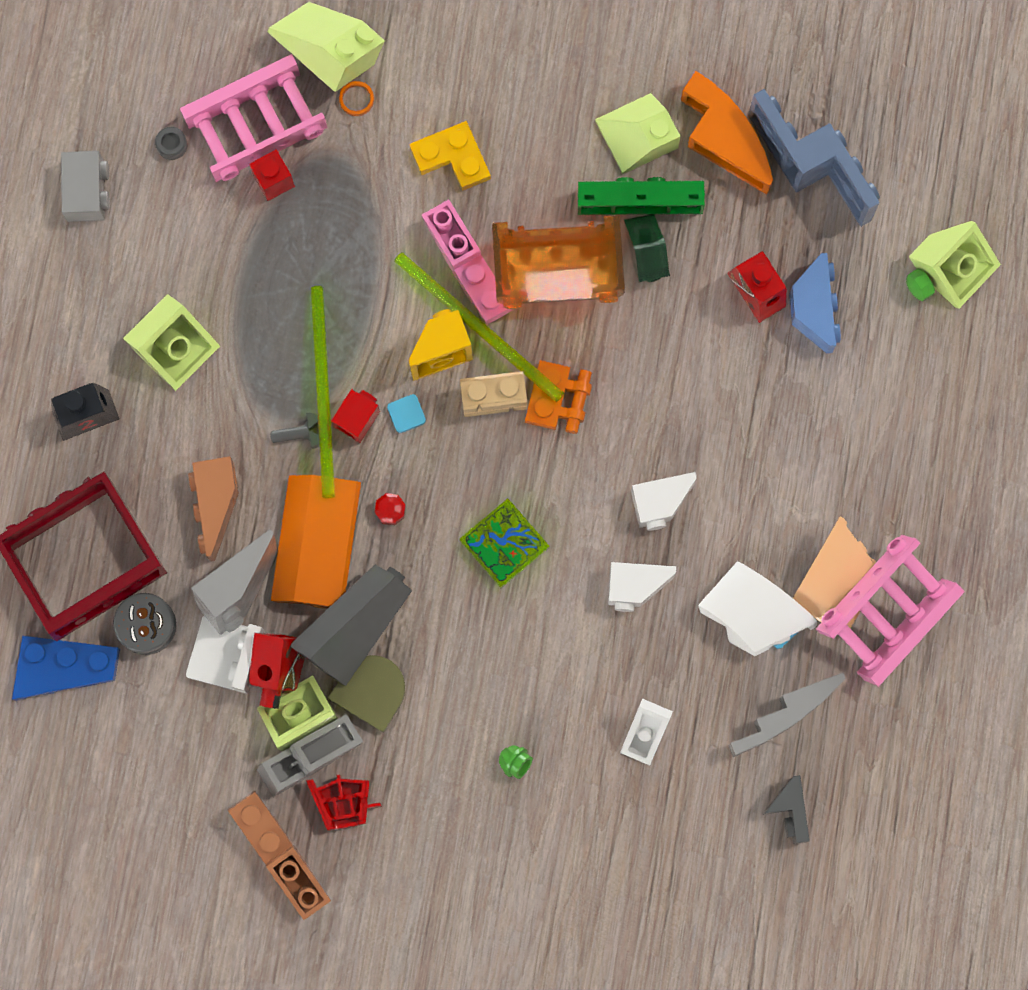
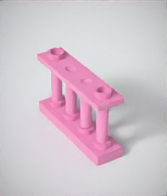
(253, 87)
(918, 620)

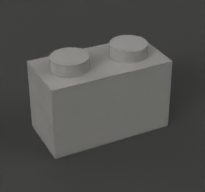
(83, 186)

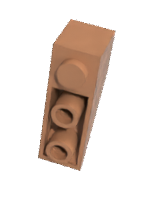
(216, 494)

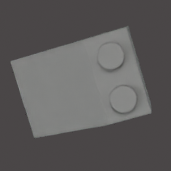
(232, 587)

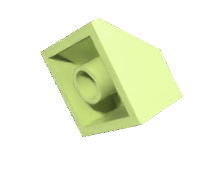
(171, 341)

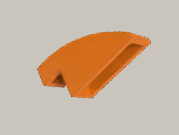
(726, 134)

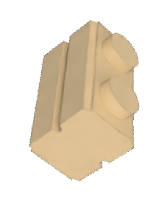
(493, 394)

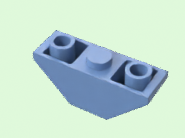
(814, 304)

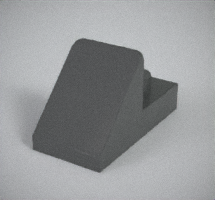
(791, 800)

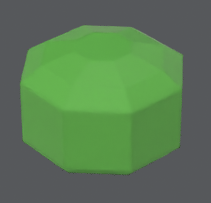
(920, 285)

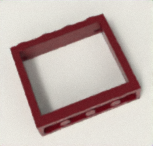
(105, 597)

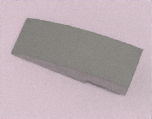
(309, 755)

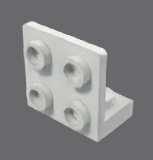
(223, 658)

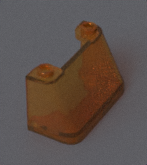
(558, 263)

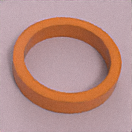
(360, 112)

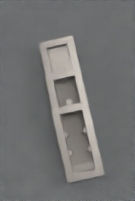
(795, 707)

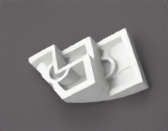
(754, 610)

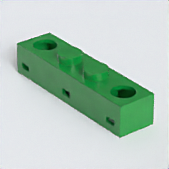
(656, 194)

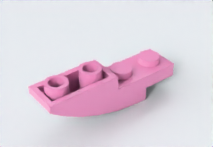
(465, 260)

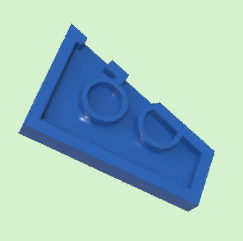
(61, 665)

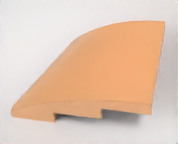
(834, 572)

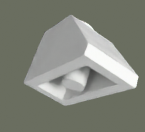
(660, 499)
(636, 583)

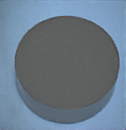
(171, 143)

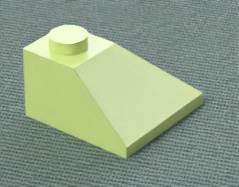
(639, 132)
(956, 261)

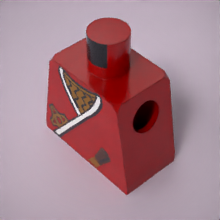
(758, 285)
(274, 667)

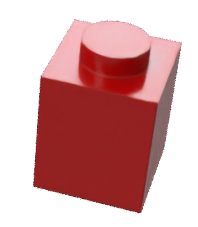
(272, 175)
(356, 414)

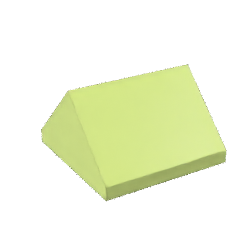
(298, 714)

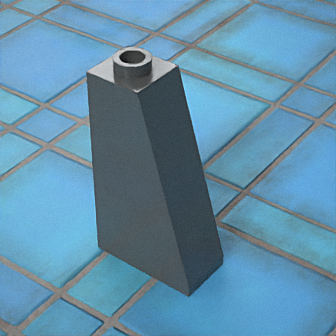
(353, 623)

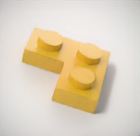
(453, 147)

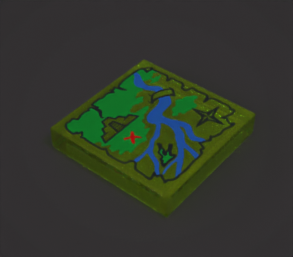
(504, 543)

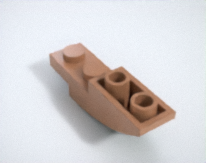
(279, 855)

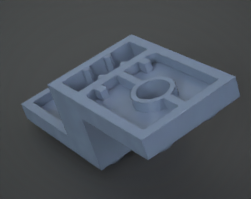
(814, 157)

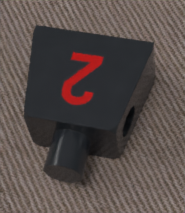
(83, 410)

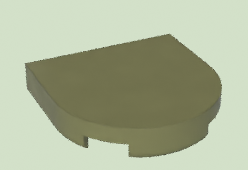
(372, 692)

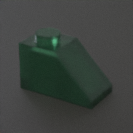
(647, 248)

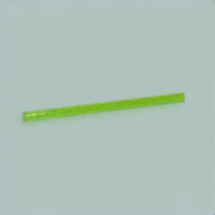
(479, 327)
(322, 392)

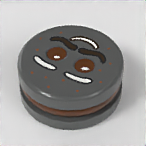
(144, 623)

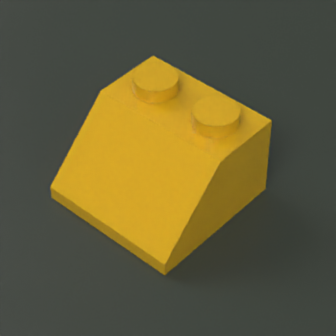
(440, 345)

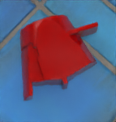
(342, 802)

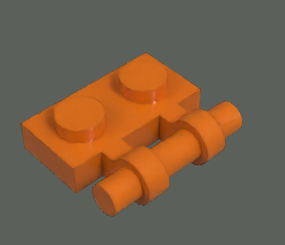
(545, 411)

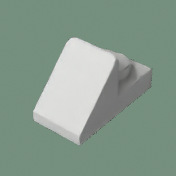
(646, 732)

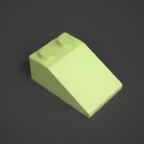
(328, 43)

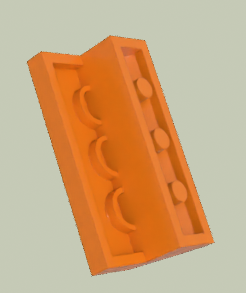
(315, 542)

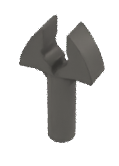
(298, 432)

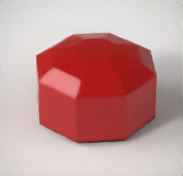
(390, 509)

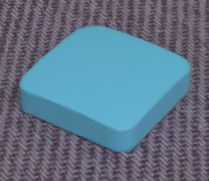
(406, 413)

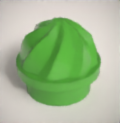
(515, 761)

